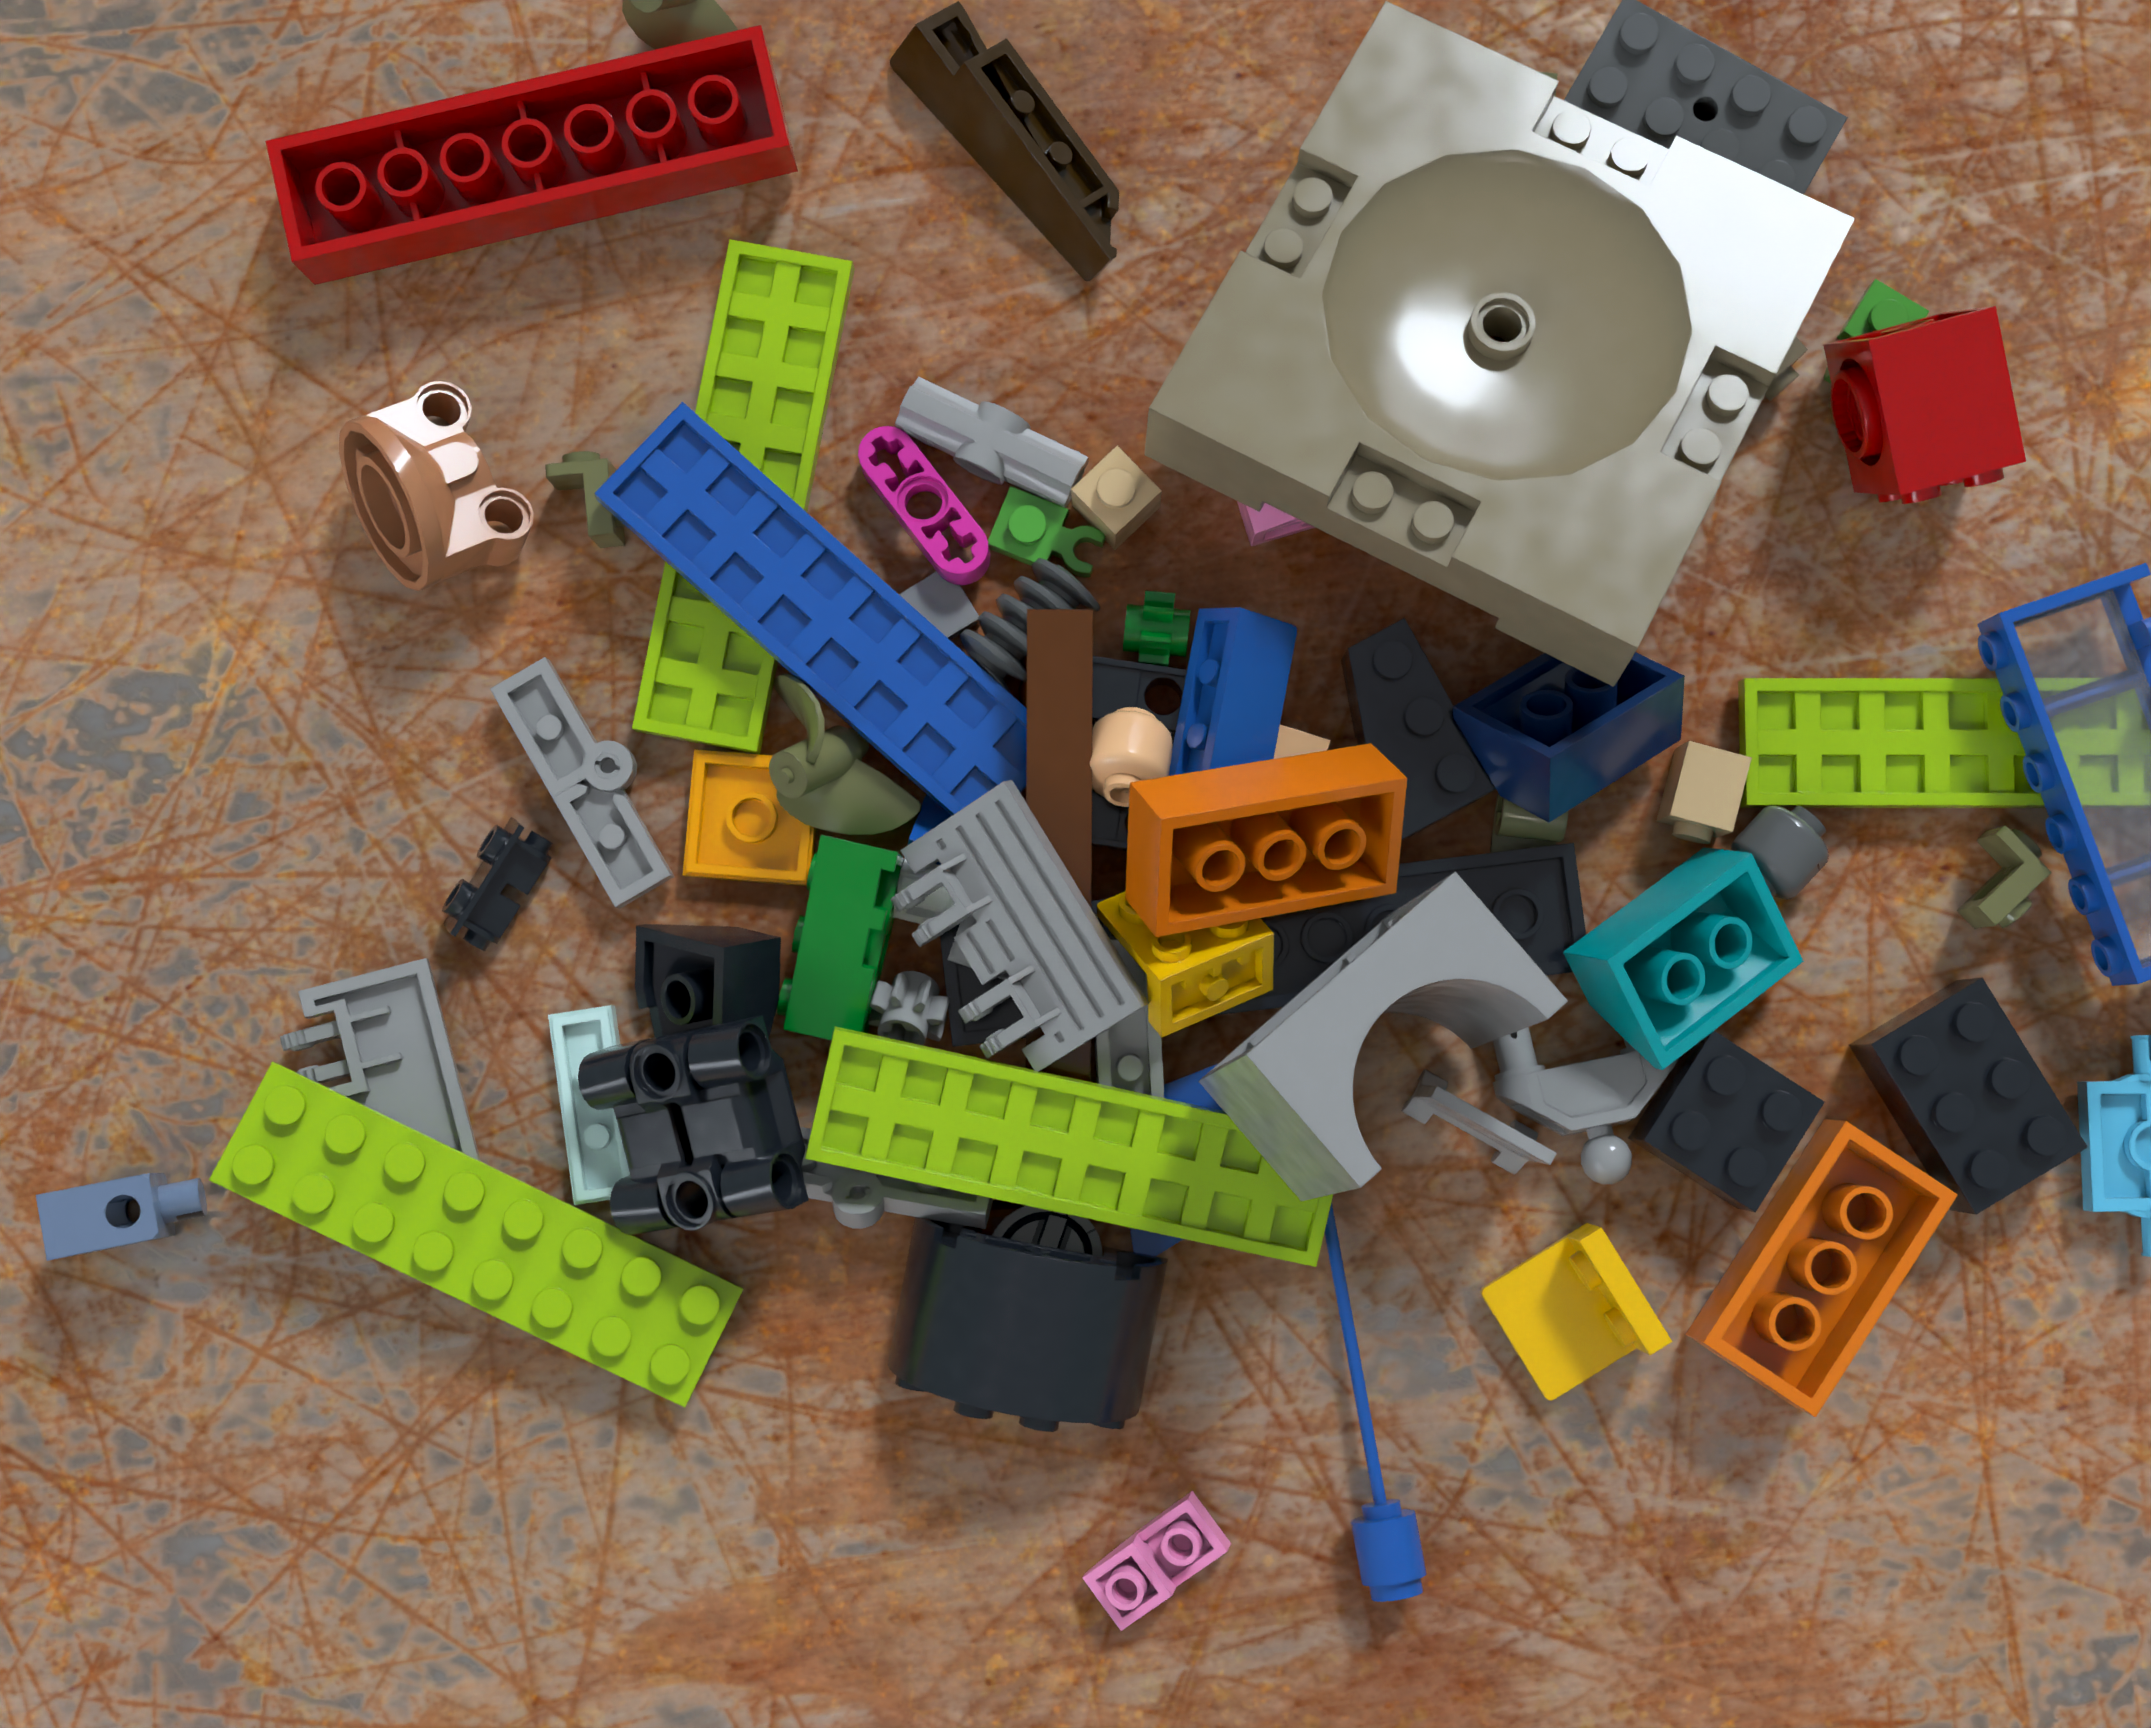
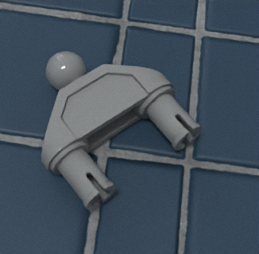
(1579, 1098)

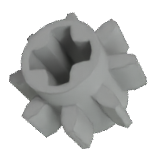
(909, 1008)

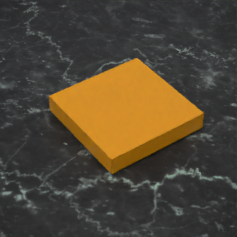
(740, 826)

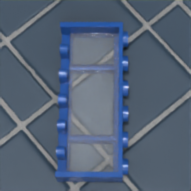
(2082, 707)

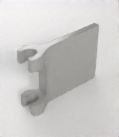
(1515, 1142)

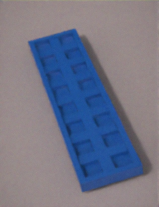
(820, 611)

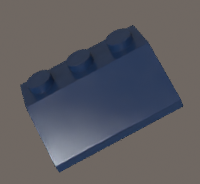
(1563, 735)

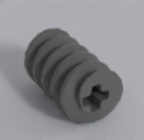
(1005, 638)

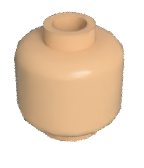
(1128, 749)

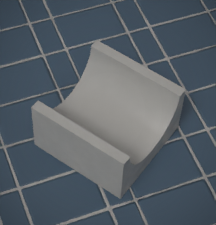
(1296, 1072)

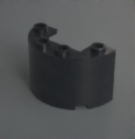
(1025, 1327)

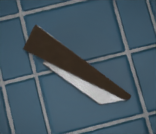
(1013, 134)

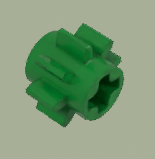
(1156, 629)

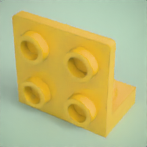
(1194, 970)
(1573, 1311)

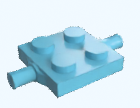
(2118, 1141)

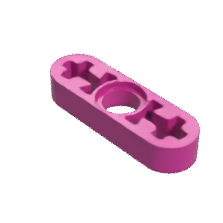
(963, 529)

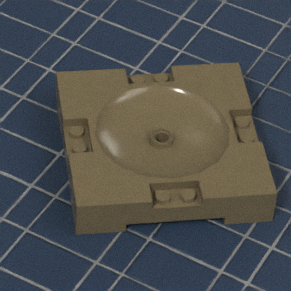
(1521, 473)

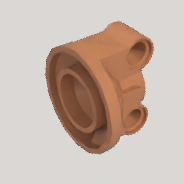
(429, 490)

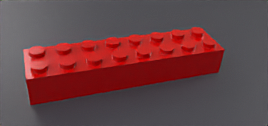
(531, 156)

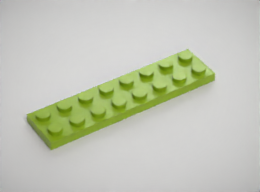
(768, 398)
(1880, 744)
(1056, 1146)
(476, 1234)

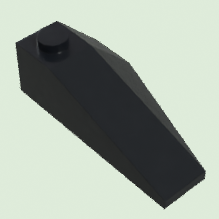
(704, 979)

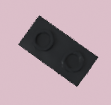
(480, 901)

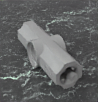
(991, 442)

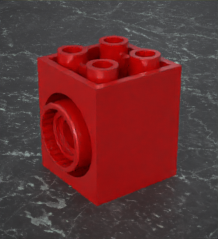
(1925, 405)

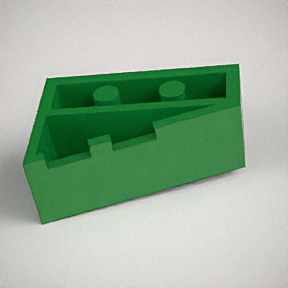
(841, 938)

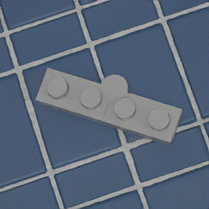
(584, 781)
(863, 1196)

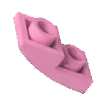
(1156, 1560)

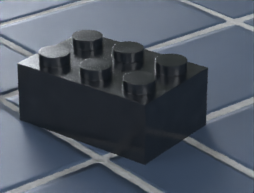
(1968, 1095)

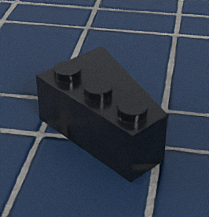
(1410, 720)

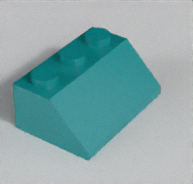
(1685, 954)

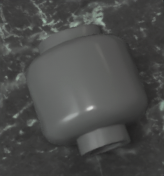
(1785, 848)

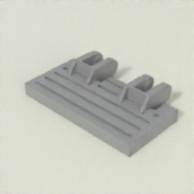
(1027, 924)
(392, 1050)

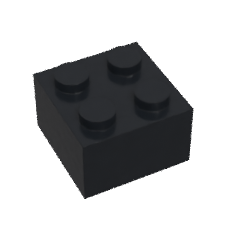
(1726, 1121)

